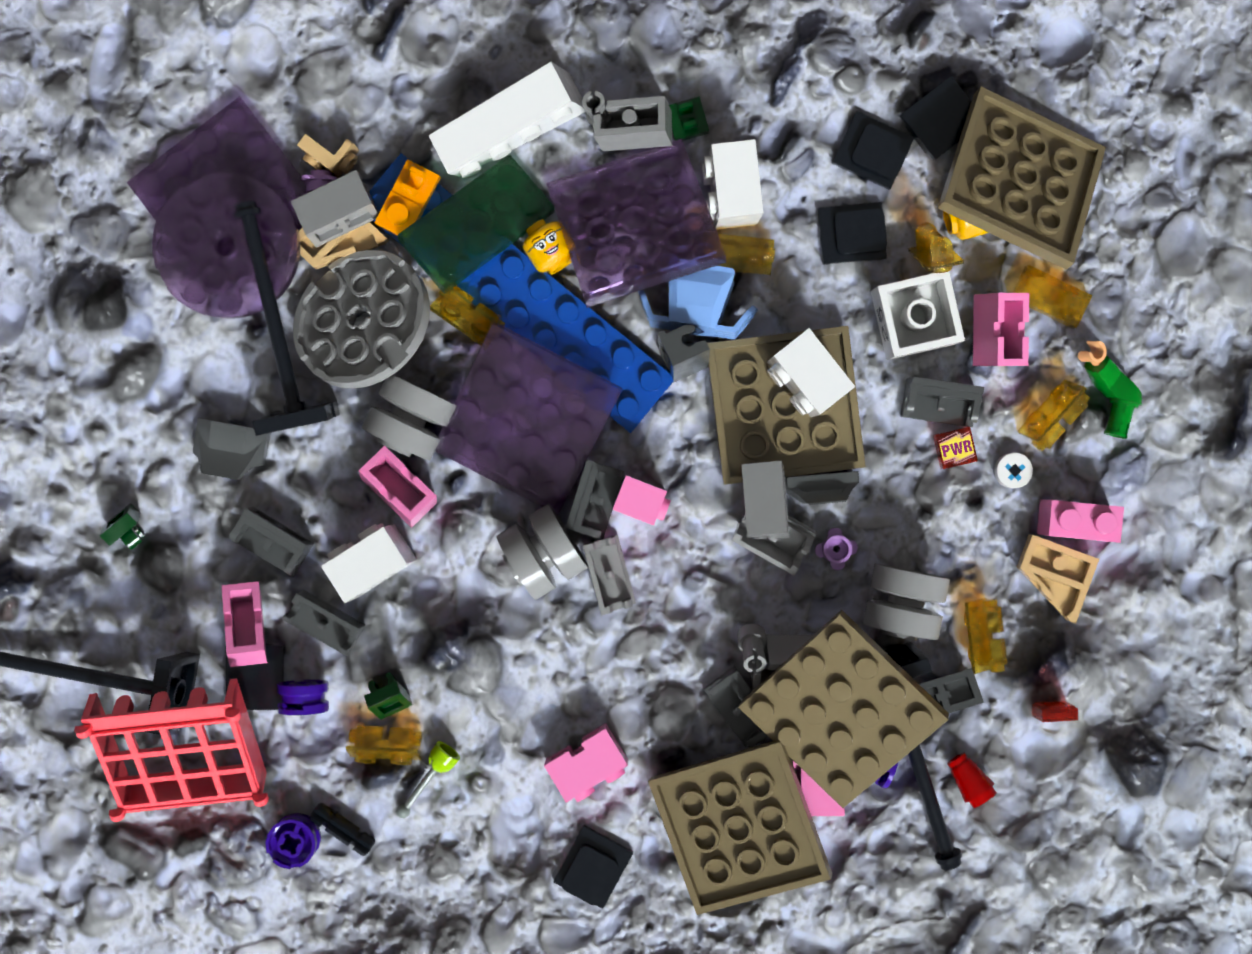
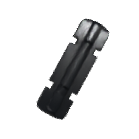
(342, 829)

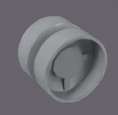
(404, 425)
(532, 557)
(904, 611)

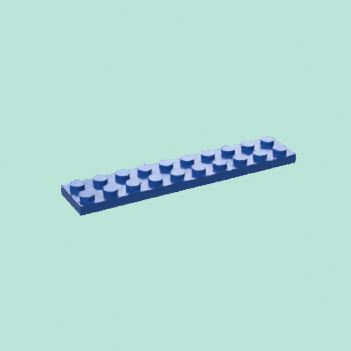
(554, 318)

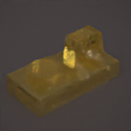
(1053, 296)

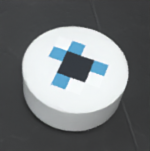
(1013, 470)

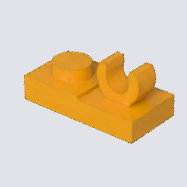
(407, 198)

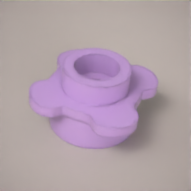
(317, 179)
(836, 559)

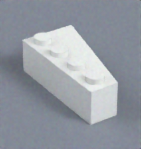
(508, 120)

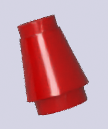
(971, 780)

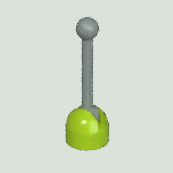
(441, 759)

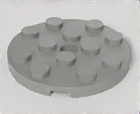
(380, 345)

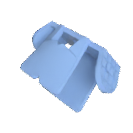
(701, 302)

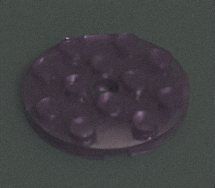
(189, 237)

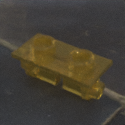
(934, 250)
(748, 253)
(457, 310)
(1064, 402)
(983, 619)
(399, 747)

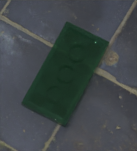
(476, 223)

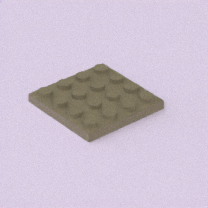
(1022, 178)
(761, 423)
(843, 709)
(740, 827)

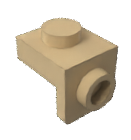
(319, 157)

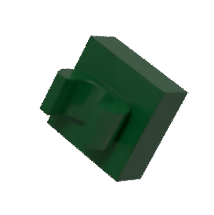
(688, 119)
(124, 527)
(387, 699)

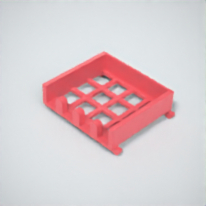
(180, 786)

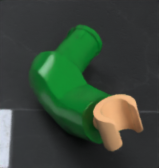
(1113, 385)

